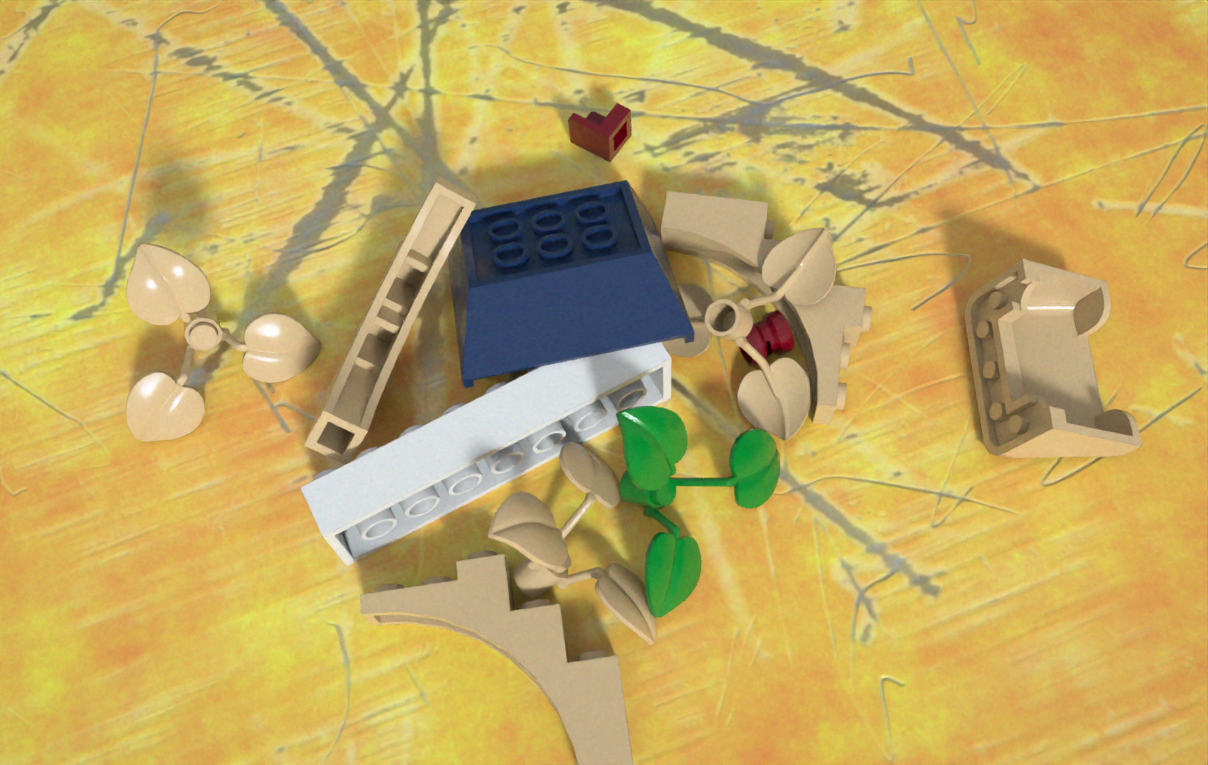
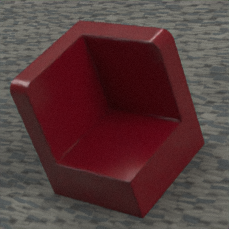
(601, 134)

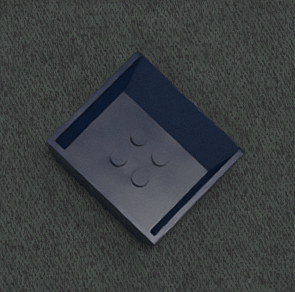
(561, 282)

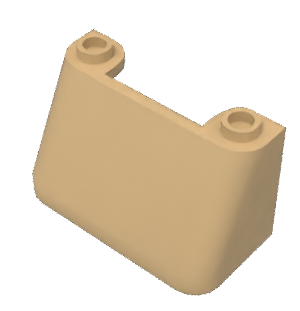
(1038, 367)

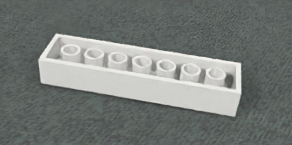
(480, 447)

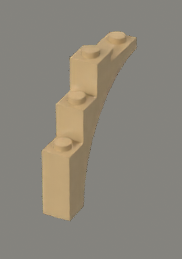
(739, 239)
(379, 337)
(534, 638)

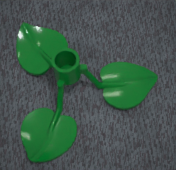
(652, 445)

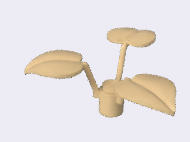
(170, 287)
(781, 393)
(531, 529)

